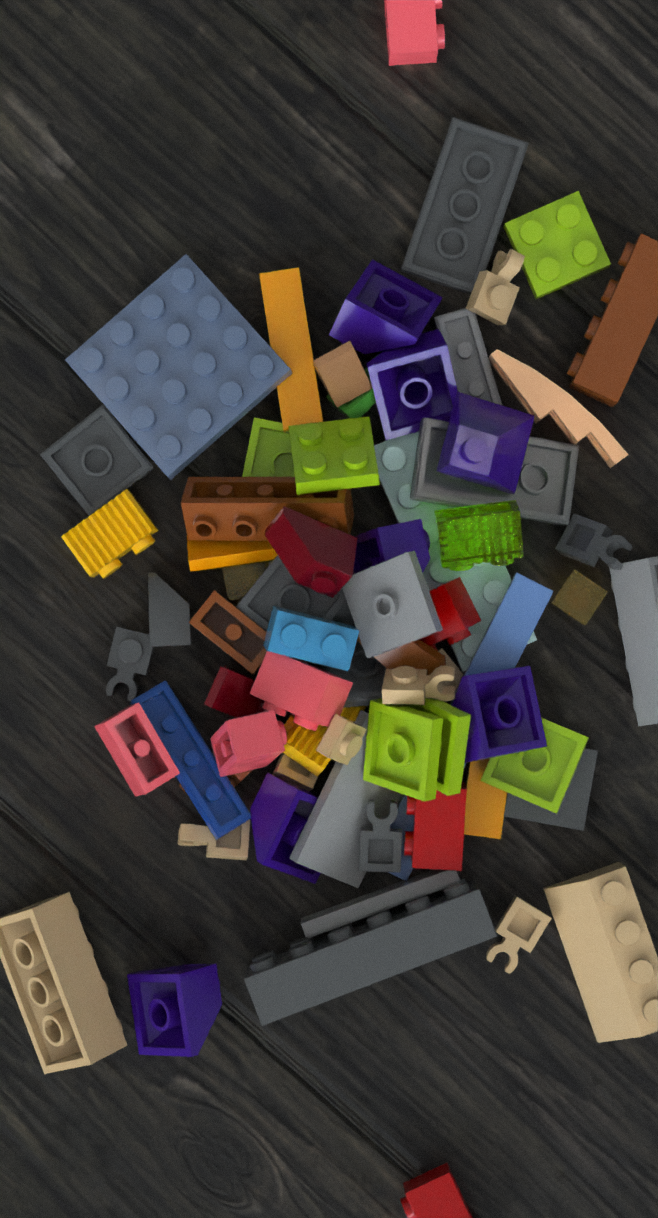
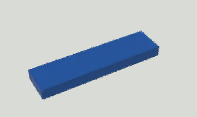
(199, 774)

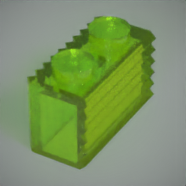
(479, 535)

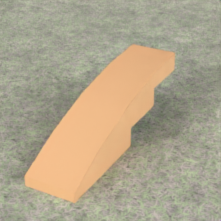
(544, 397)

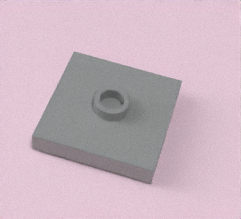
(391, 604)

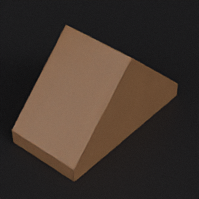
(342, 374)

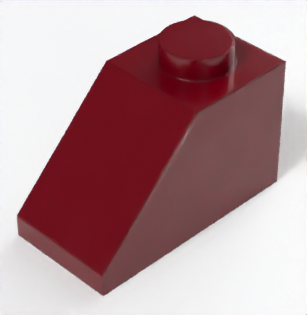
(312, 551)
(232, 694)

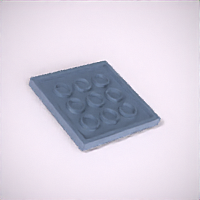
(178, 366)

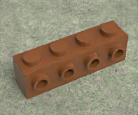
(623, 326)
(246, 505)

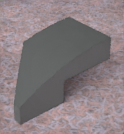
(167, 615)

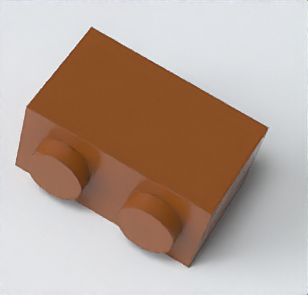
(231, 631)

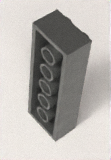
(367, 952)

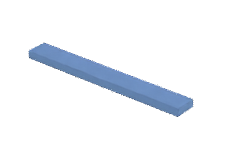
(497, 651)

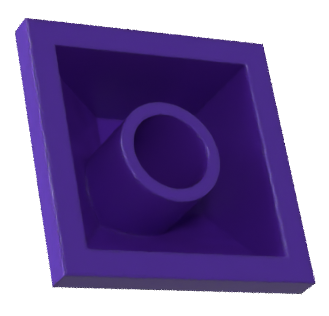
(384, 311)
(413, 384)
(485, 443)
(391, 541)
(502, 713)
(277, 823)
(174, 1008)

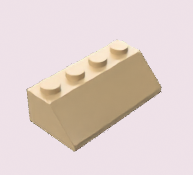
(608, 951)
(58, 985)

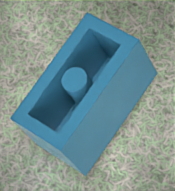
(311, 638)

